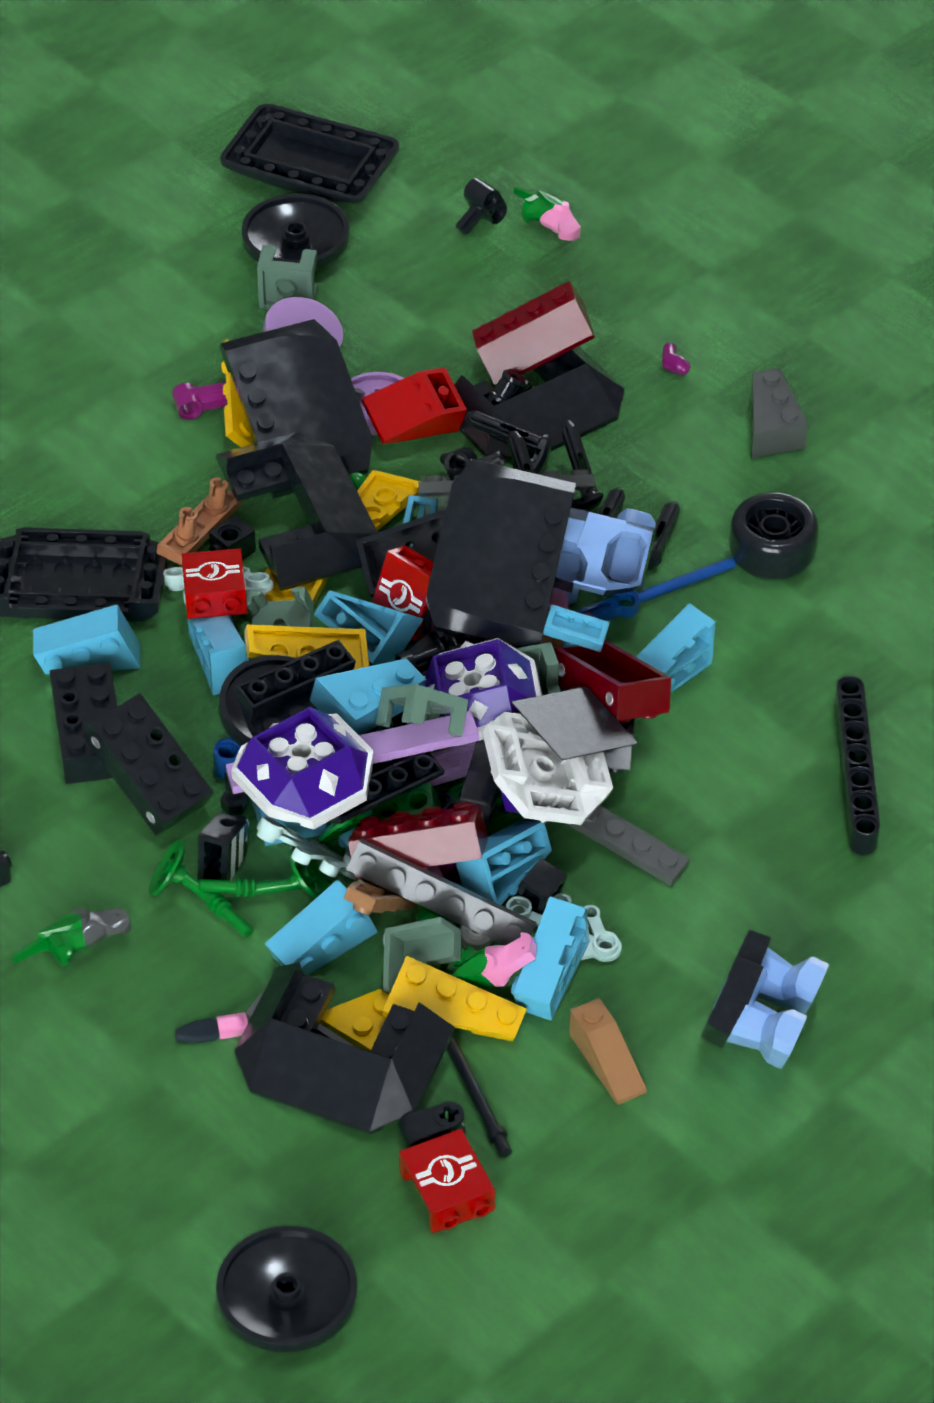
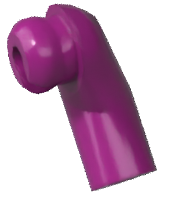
(673, 362)

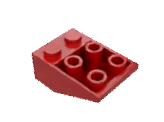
(416, 407)

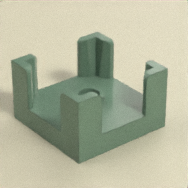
(285, 279)
(281, 613)
(422, 705)

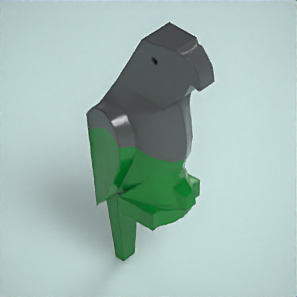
(76, 932)

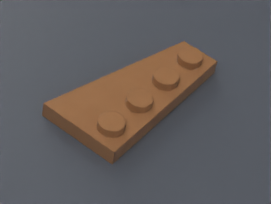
(373, 898)

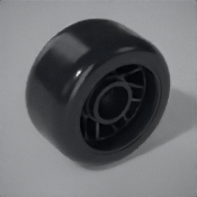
(773, 535)

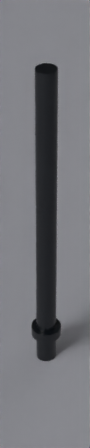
(496, 1133)

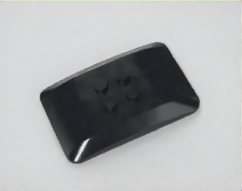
(309, 154)

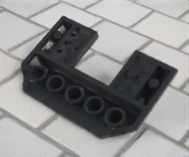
(572, 390)
(326, 498)
(330, 1078)

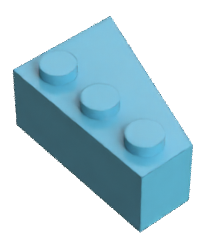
(385, 628)
(88, 640)
(682, 646)
(217, 648)
(358, 692)
(505, 860)
(321, 931)
(560, 947)

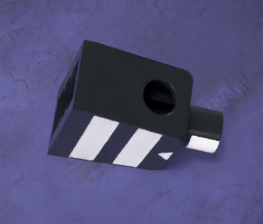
(224, 841)

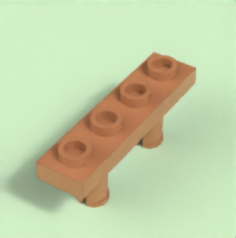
(197, 523)

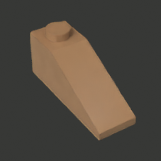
(606, 1051)

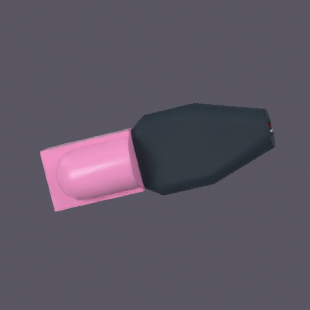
(211, 1029)

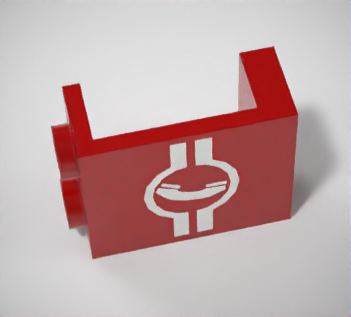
(214, 583)
(404, 583)
(448, 1180)

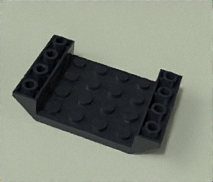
(288, 691)

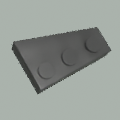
(775, 415)

